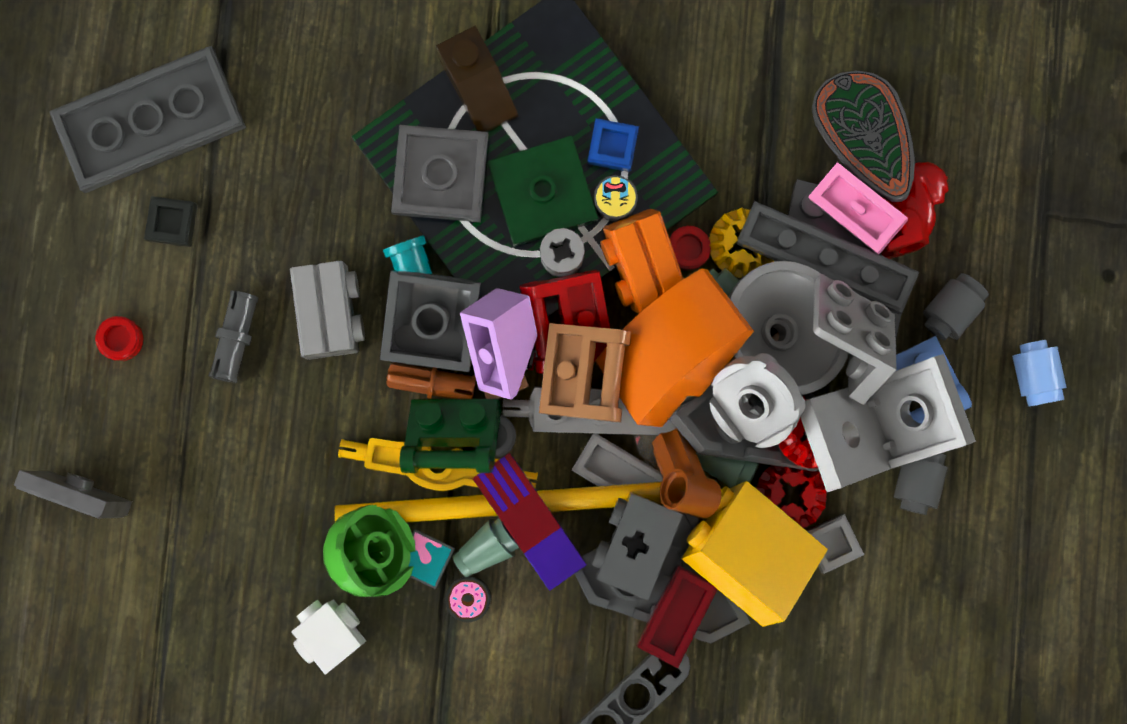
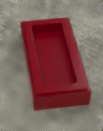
(677, 616)

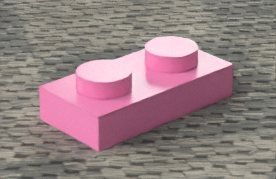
(858, 208)

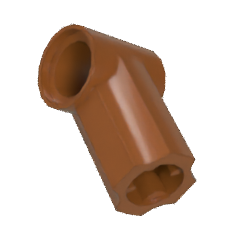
(684, 481)

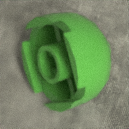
(369, 551)

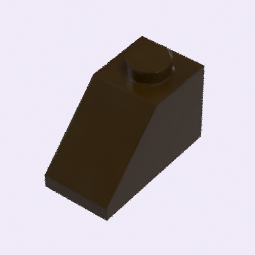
(476, 80)

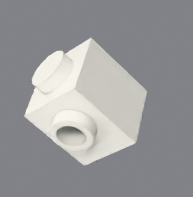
(327, 634)

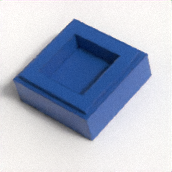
(612, 145)

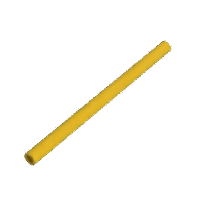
(478, 506)

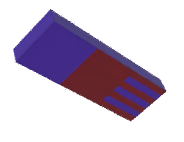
(530, 522)

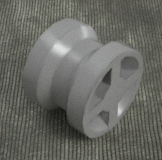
(559, 260)

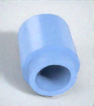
(1039, 373)

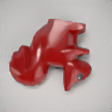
(926, 191)

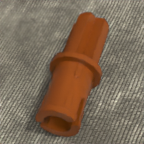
(430, 381)

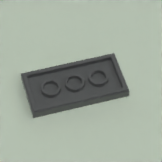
(147, 119)

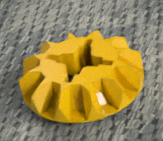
(723, 240)

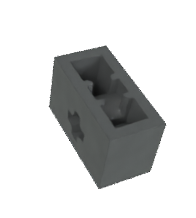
(637, 572)

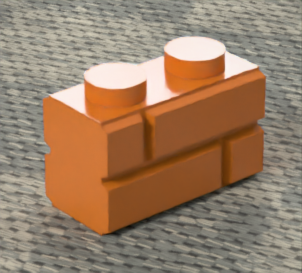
(642, 257)

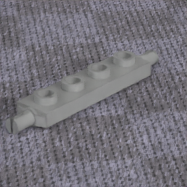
(563, 424)

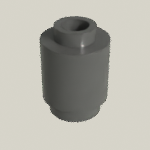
(955, 307)
(921, 484)

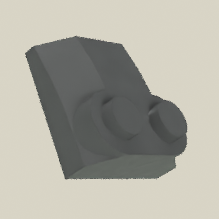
(425, 320)

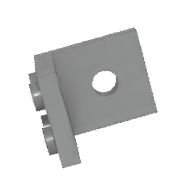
(882, 430)

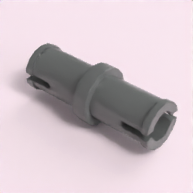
(233, 336)

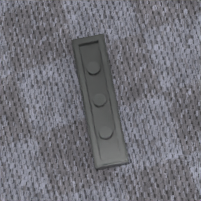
(793, 240)

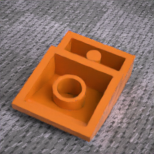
(678, 347)

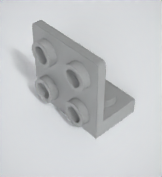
(859, 328)

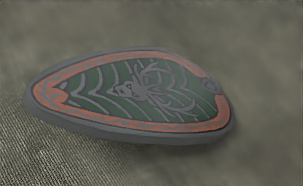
(867, 131)

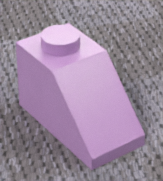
(500, 340)

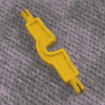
(385, 457)

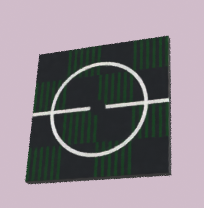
(559, 84)

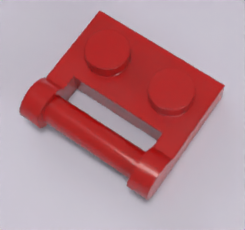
(579, 304)

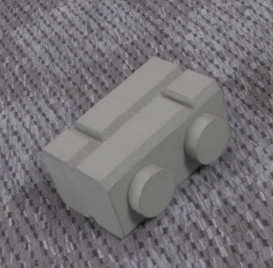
(326, 310)

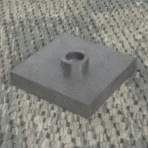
(440, 173)
(73, 493)

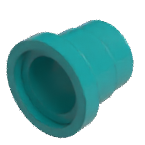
(409, 256)

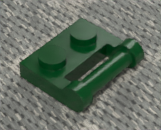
(451, 425)

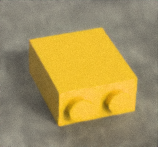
(754, 554)

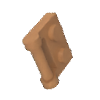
(570, 370)

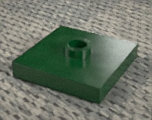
(542, 190)

